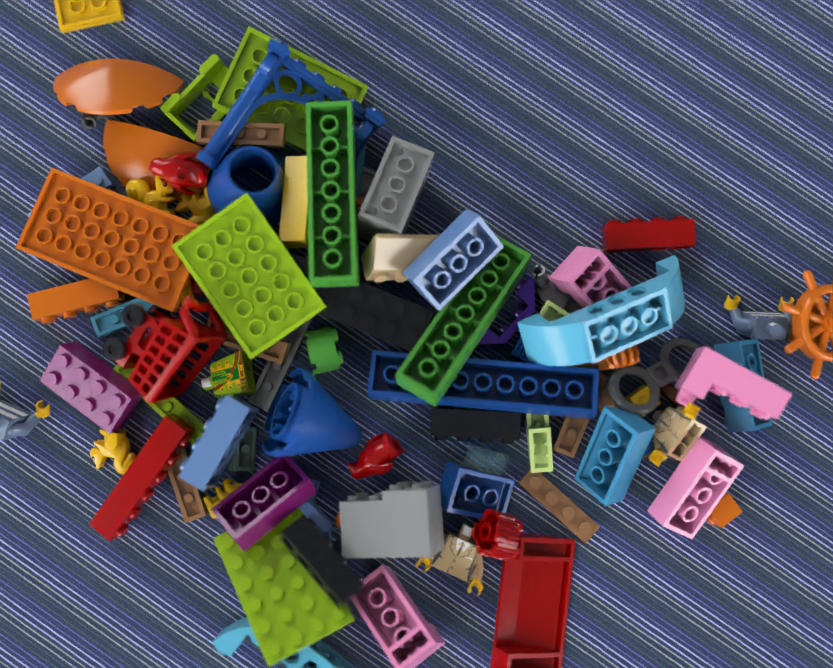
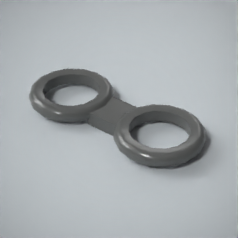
(655, 377)

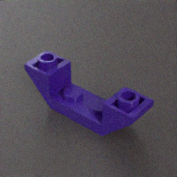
(526, 295)

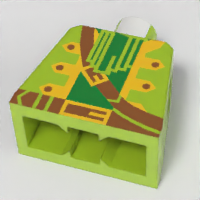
(231, 376)

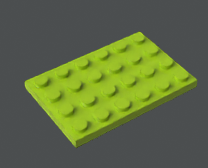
(292, 114)
(249, 276)
(279, 594)

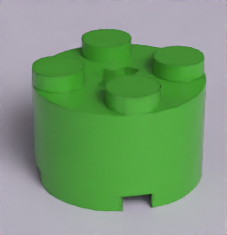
(322, 350)

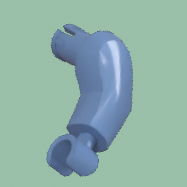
(312, 511)

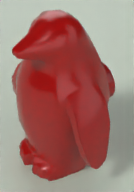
(181, 171)
(376, 457)

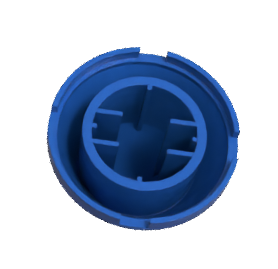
(307, 419)

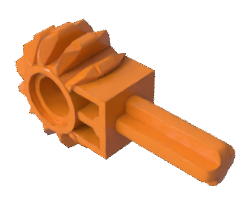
(621, 359)

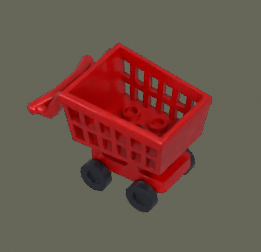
(151, 353)

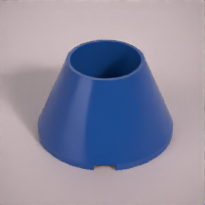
(223, 191)

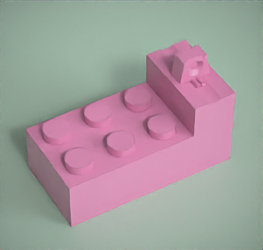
(588, 276)
(724, 377)
(695, 488)
(396, 619)

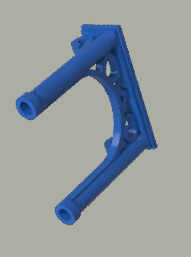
(251, 99)

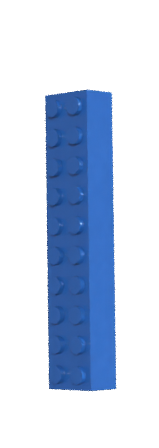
(498, 386)

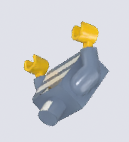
(758, 323)
(17, 421)

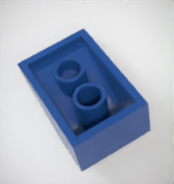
(473, 491)

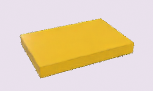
(83, 14)

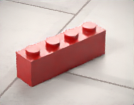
(648, 235)

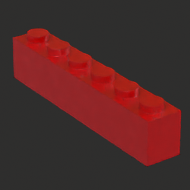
(142, 476)

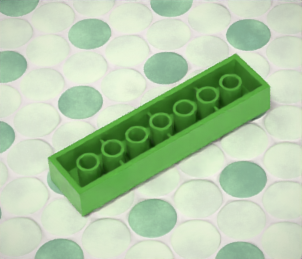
(332, 194)
(461, 325)

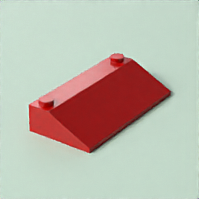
(533, 603)

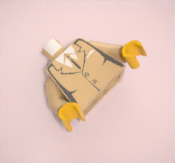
(675, 432)
(458, 558)

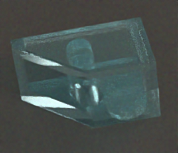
(485, 460)

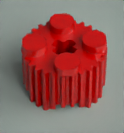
(497, 535)

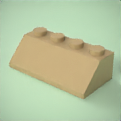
(391, 254)

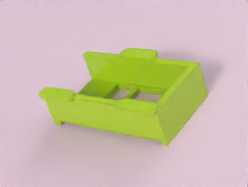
(210, 72)

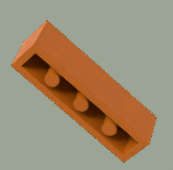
(71, 299)

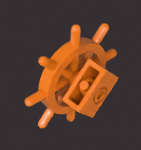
(812, 323)

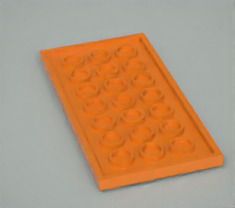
(108, 239)

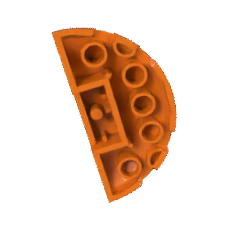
(114, 86)
(133, 147)

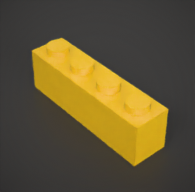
(294, 204)

